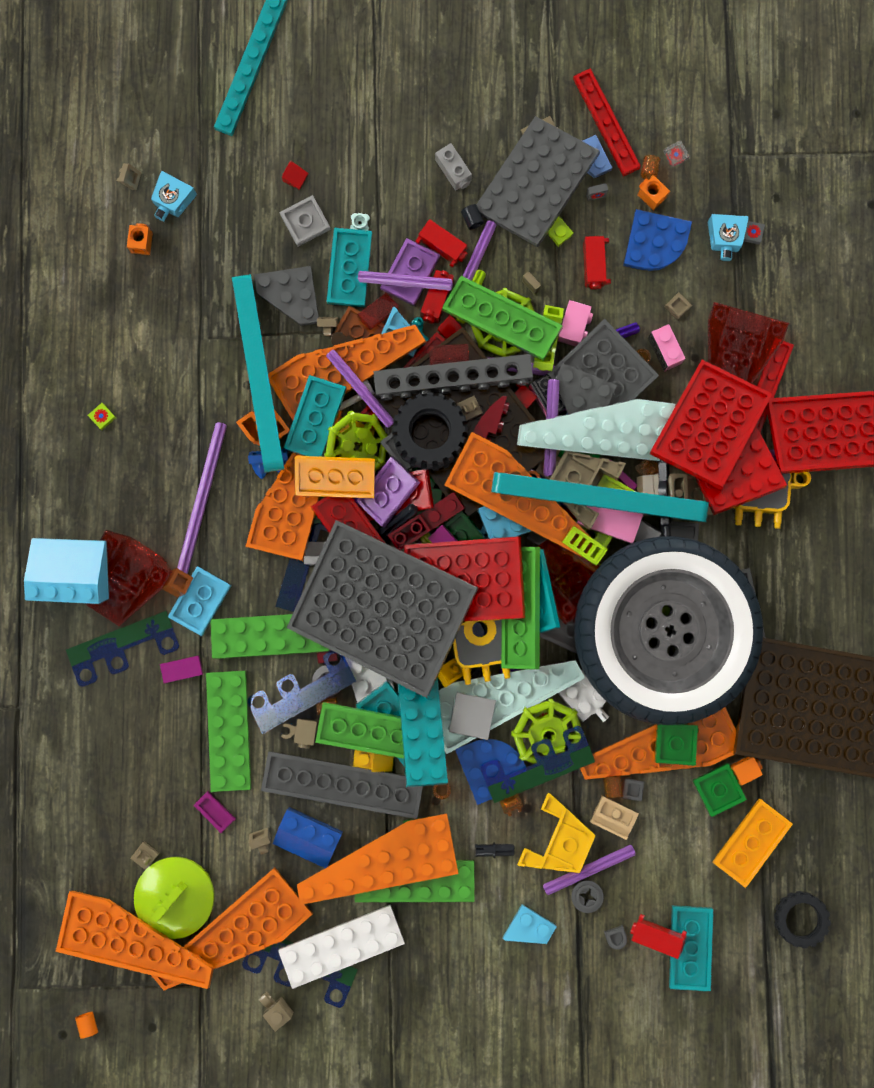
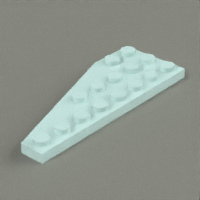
(613, 430)
(512, 695)

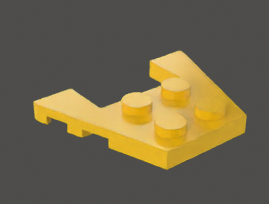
(568, 844)

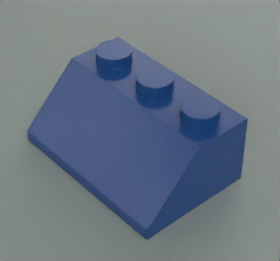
(307, 837)

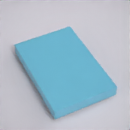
(200, 602)

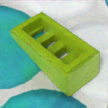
(602, 550)

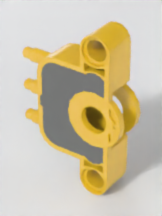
(772, 503)
(479, 651)

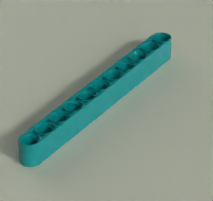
(258, 374)
(599, 497)

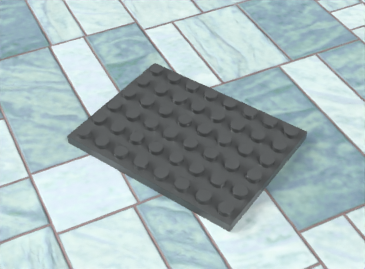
(382, 608)

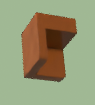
(178, 583)

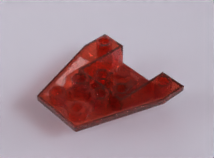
(742, 340)
(133, 577)
(567, 577)

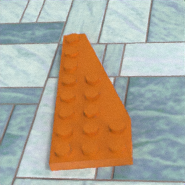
(360, 355)
(474, 477)
(283, 519)
(637, 752)
(405, 855)
(250, 924)
(111, 935)

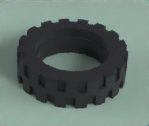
(822, 922)

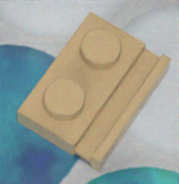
(614, 817)

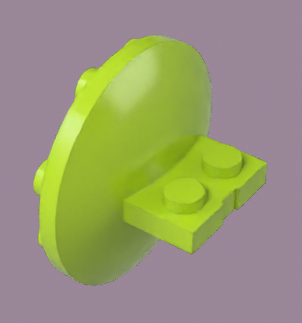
(174, 897)

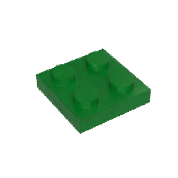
(676, 744)
(719, 790)

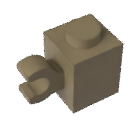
(304, 732)
(277, 1011)

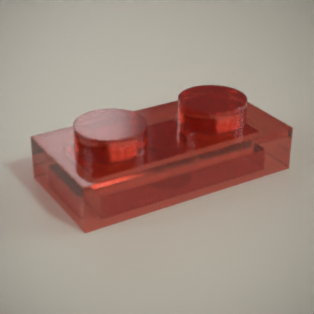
(448, 353)

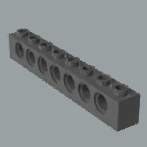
(521, 363)

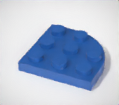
(655, 241)
(481, 751)

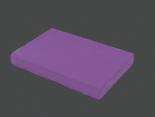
(415, 261)
(392, 489)

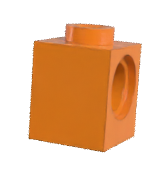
(651, 200)
(142, 246)
(746, 769)

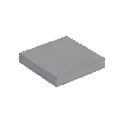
(305, 220)
(472, 716)

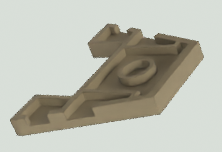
(582, 470)

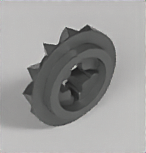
(592, 904)

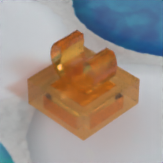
(647, 467)
(511, 803)

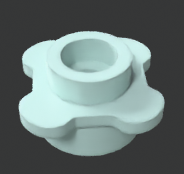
(364, 218)

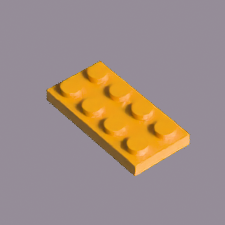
(334, 477)
(752, 843)

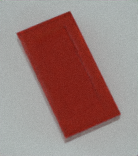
(377, 311)

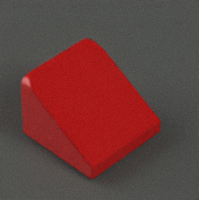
(294, 175)
(448, 327)

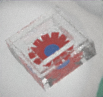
(676, 153)

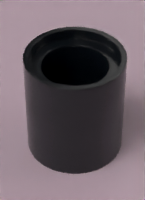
(472, 216)

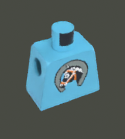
(171, 196)
(727, 234)

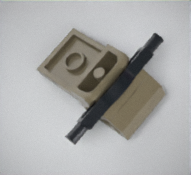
(670, 485)

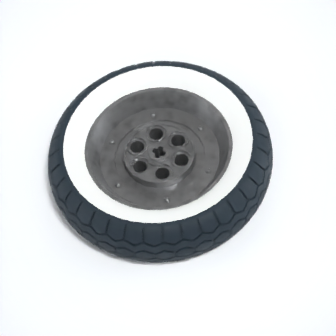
(721, 620)

